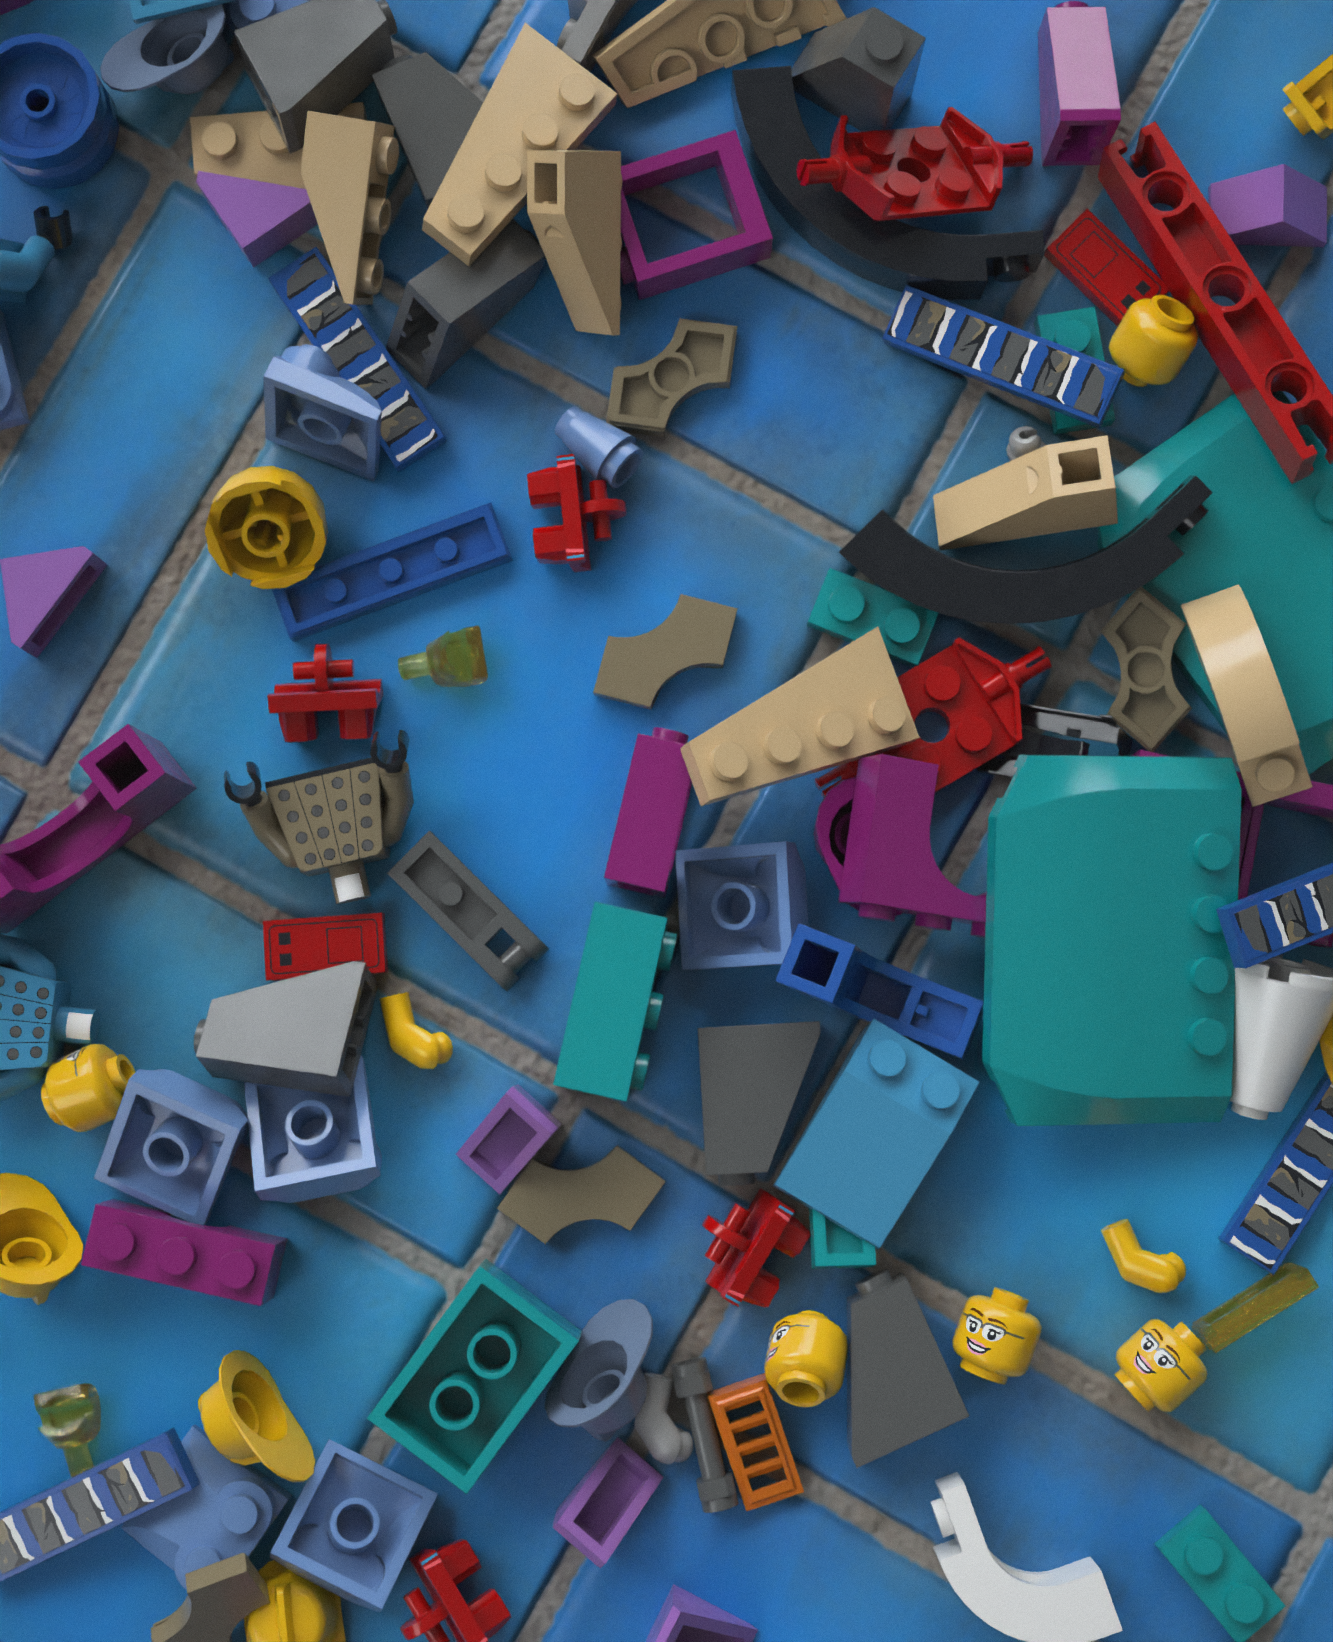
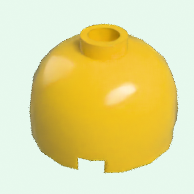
(267, 527)

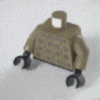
(332, 815)

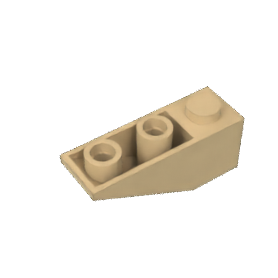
(347, 182)
(578, 225)
(1033, 495)

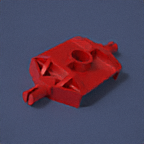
(917, 169)
(974, 697)

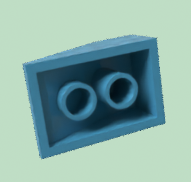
(876, 1133)

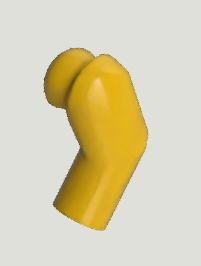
(411, 1040)
(1141, 1267)

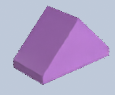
(1272, 208)
(258, 213)
(44, 592)
(508, 1138)
(606, 1502)
(692, 1619)

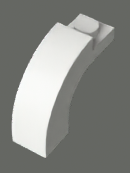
(1026, 1605)

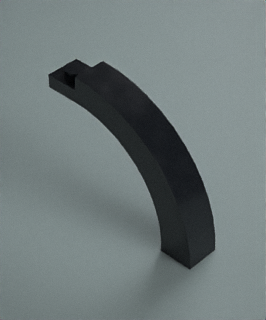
(840, 230)
(1011, 596)

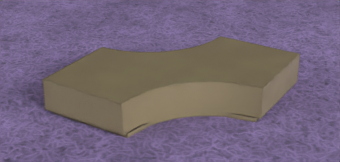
(692, 362)
(1144, 641)
(641, 665)
(553, 1197)
(215, 1602)

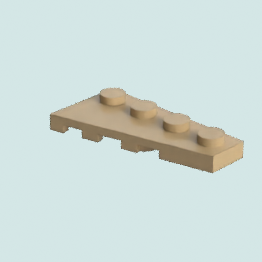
(700, 36)
(534, 104)
(811, 723)

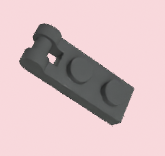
(465, 908)

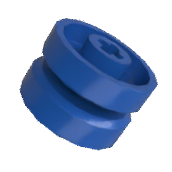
(53, 112)

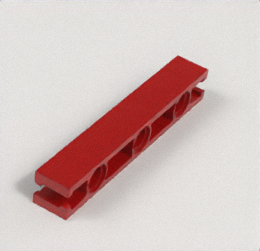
(1203, 262)

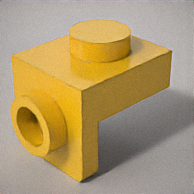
(1312, 101)

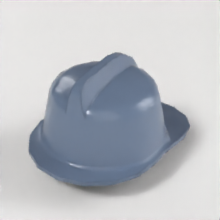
(171, 52)
(602, 1376)

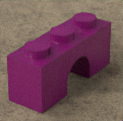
(184, 1254)

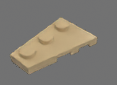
(250, 146)

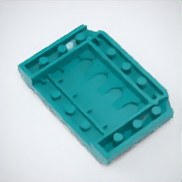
(1256, 535)
(1108, 939)

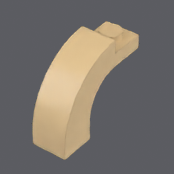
(1247, 695)

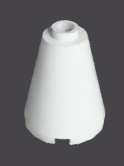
(1276, 1028)

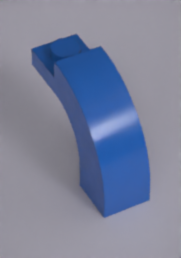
(872, 989)

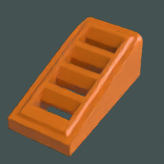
(739, 1395)

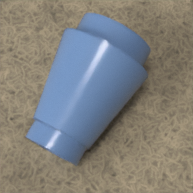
(599, 446)

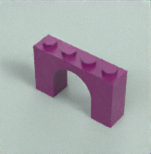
(129, 790)
(890, 850)

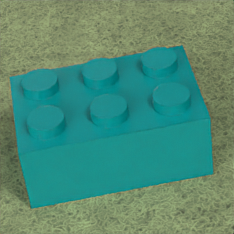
(614, 1002)
(475, 1376)

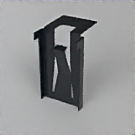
(1062, 722)

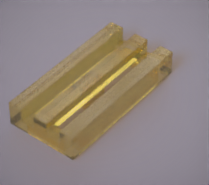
(1253, 1306)

